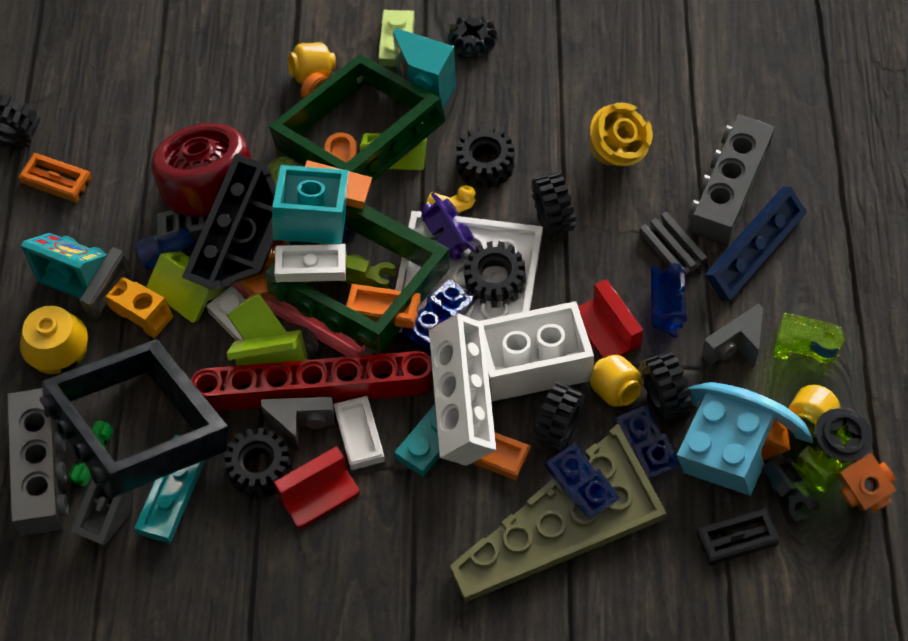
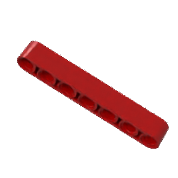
(329, 372)

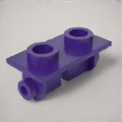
(441, 217)

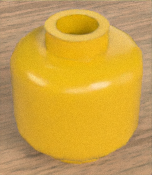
(310, 58)
(616, 381)
(812, 403)

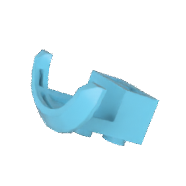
(730, 433)

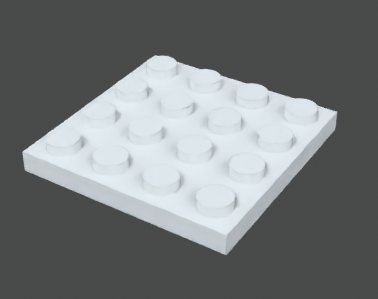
(523, 237)

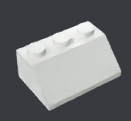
(536, 350)

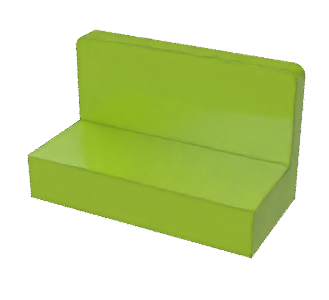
(181, 294)
(269, 349)

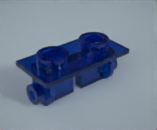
(667, 308)

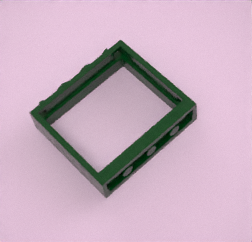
(387, 147)
(392, 235)

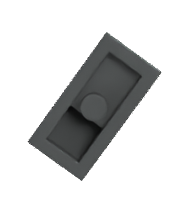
(738, 334)
(290, 414)

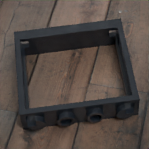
(154, 463)

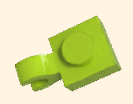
(361, 273)

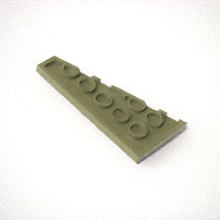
(555, 529)

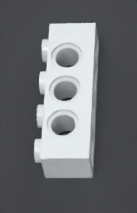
(462, 390)

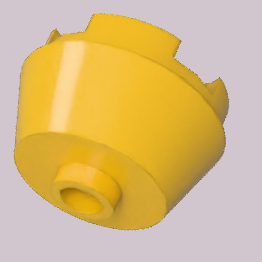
(619, 135)
(53, 339)

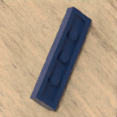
(755, 243)

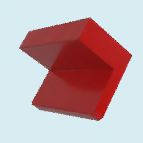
(610, 323)
(316, 488)

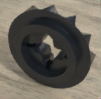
(470, 45)
(854, 427)

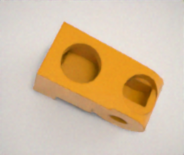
(139, 306)

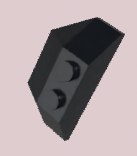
(238, 228)

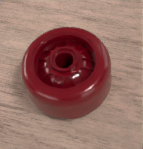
(194, 164)

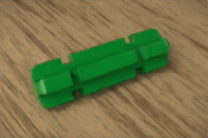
(79, 473)

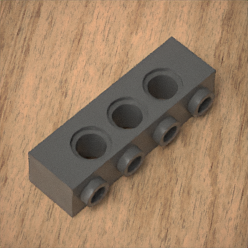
(720, 220)
(30, 512)

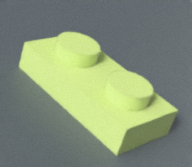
(393, 19)

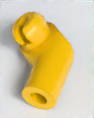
(462, 201)

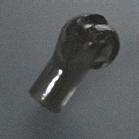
(309, 338)

